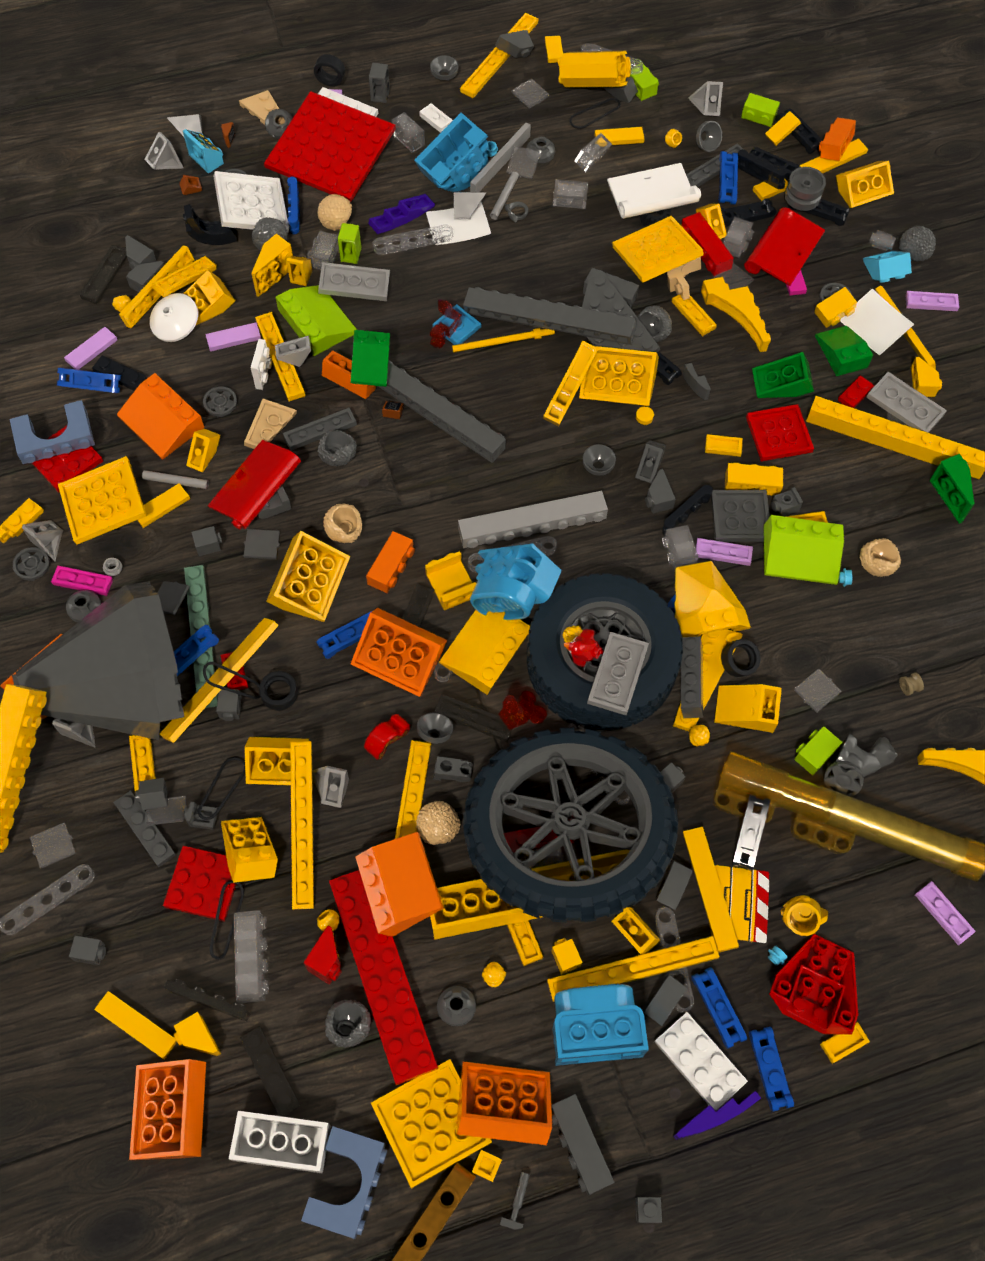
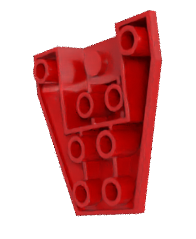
(819, 987)

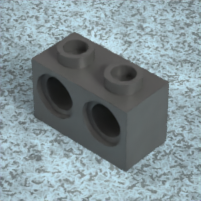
(379, 82)

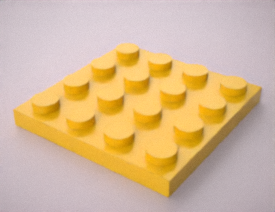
(657, 249)
(101, 500)
(423, 1124)

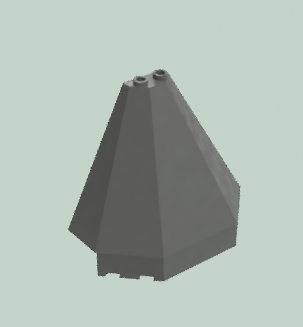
(112, 667)

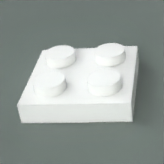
(261, 364)

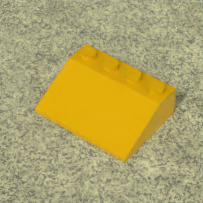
(620, 376)
(308, 577)
(485, 648)

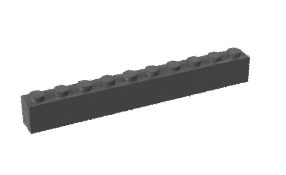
(550, 315)
(443, 413)

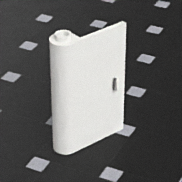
(652, 190)

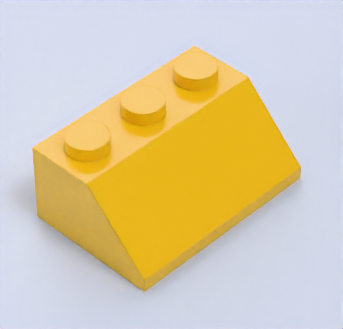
(865, 183)
(268, 760)

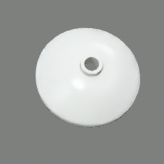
(173, 317)

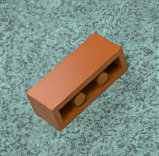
(837, 139)
(338, 369)
(390, 562)

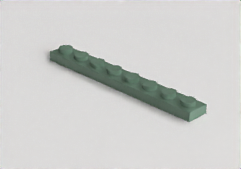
(198, 617)

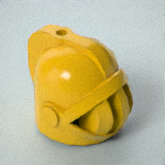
(803, 915)

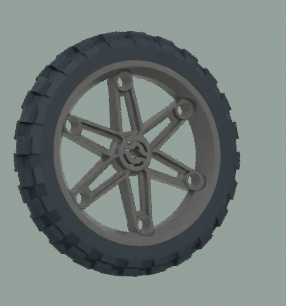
(581, 898)

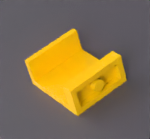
(450, 580)

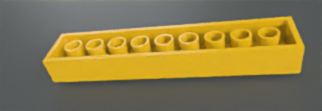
(475, 907)

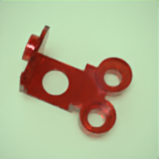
(440, 330)
(518, 713)

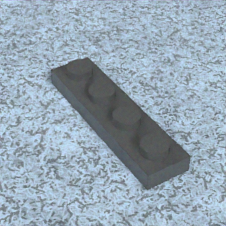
(315, 430)
(147, 834)

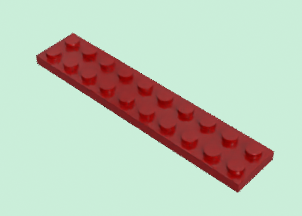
(384, 983)

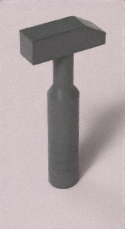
(517, 1203)

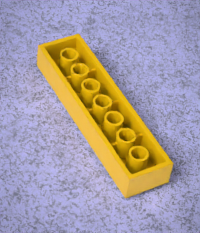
(18, 725)

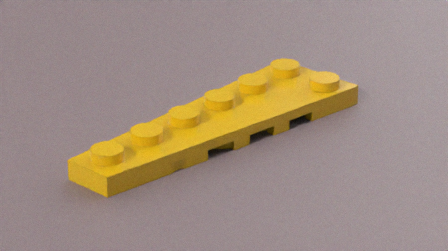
(712, 644)

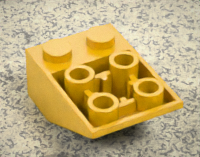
(271, 264)
(210, 296)
(748, 706)
(248, 849)

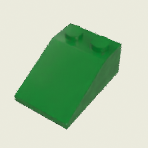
(844, 350)
(370, 358)
(784, 377)
(954, 486)

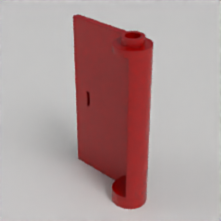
(780, 246)
(254, 483)

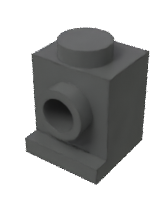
(787, 503)

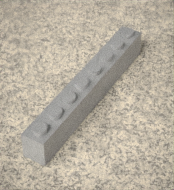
(532, 519)

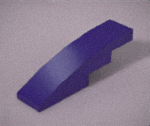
(403, 213)
(710, 1119)

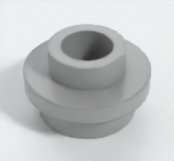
(110, 562)

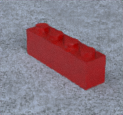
(716, 255)

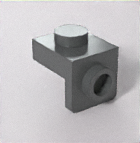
(193, 819)

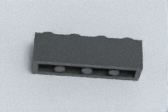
(692, 678)
(581, 1144)

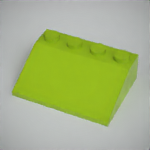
(315, 317)
(803, 549)

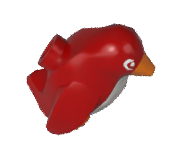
(584, 648)

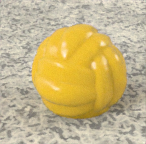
(673, 138)
(121, 302)
(571, 632)
(699, 735)
(328, 918)
(493, 974)

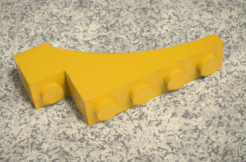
(740, 306)
(570, 383)
(966, 761)

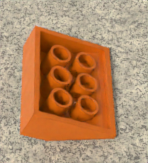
(160, 416)
(398, 651)
(399, 884)
(504, 1103)
(168, 1110)

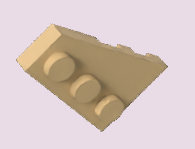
(261, 105)
(268, 422)

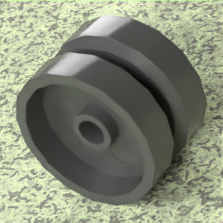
(805, 188)

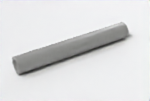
(504, 195)
(175, 479)

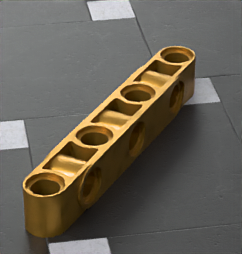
(436, 1214)

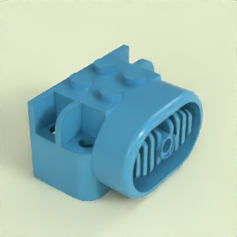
(455, 155)
(512, 582)
(598, 1025)

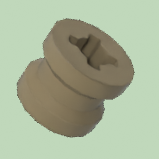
(911, 684)

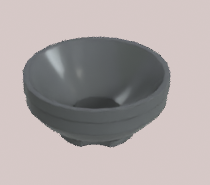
(444, 64)
(272, 127)
(713, 137)
(547, 151)
(601, 454)
(76, 612)
(436, 724)
(456, 1017)

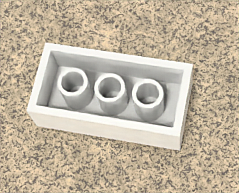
(279, 1141)

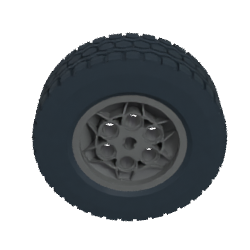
(602, 605)

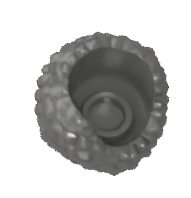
(267, 228)
(918, 242)
(656, 322)
(336, 448)
(347, 1023)

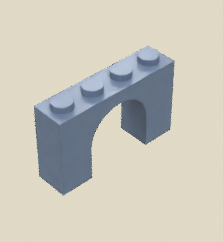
(75, 437)
(347, 1218)

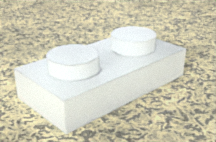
(435, 117)

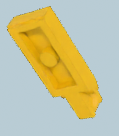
(25, 514)

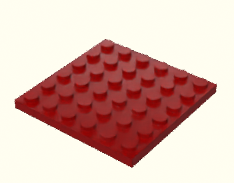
(330, 146)

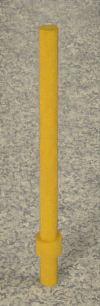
(536, 334)

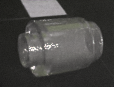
(882, 240)

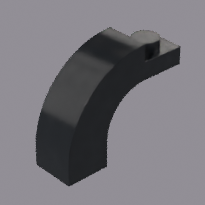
(205, 231)

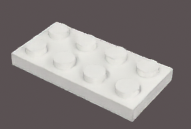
(701, 1061)

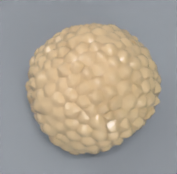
(334, 211)
(343, 523)
(880, 557)
(437, 823)

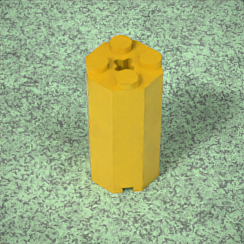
(594, 69)

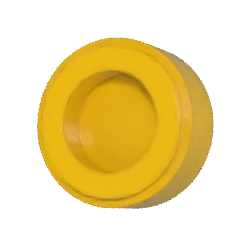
(644, 415)

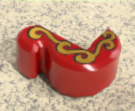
(386, 734)

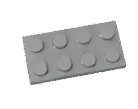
(354, 281)
(906, 403)
(618, 673)

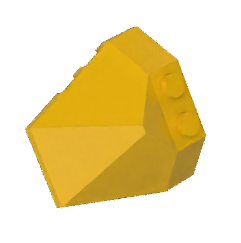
(706, 601)

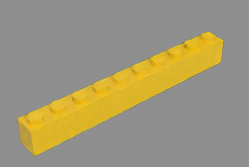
(892, 435)

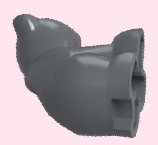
(868, 762)

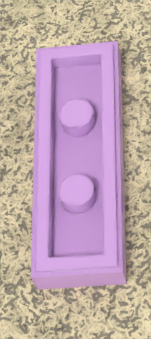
(932, 301)
(233, 336)
(90, 348)
(724, 551)
(945, 913)

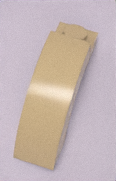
(676, 278)

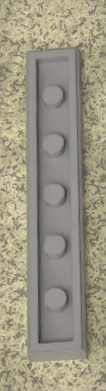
(500, 159)

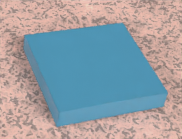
(465, 330)

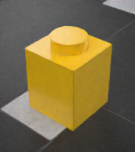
(566, 955)

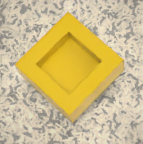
(486, 1166)

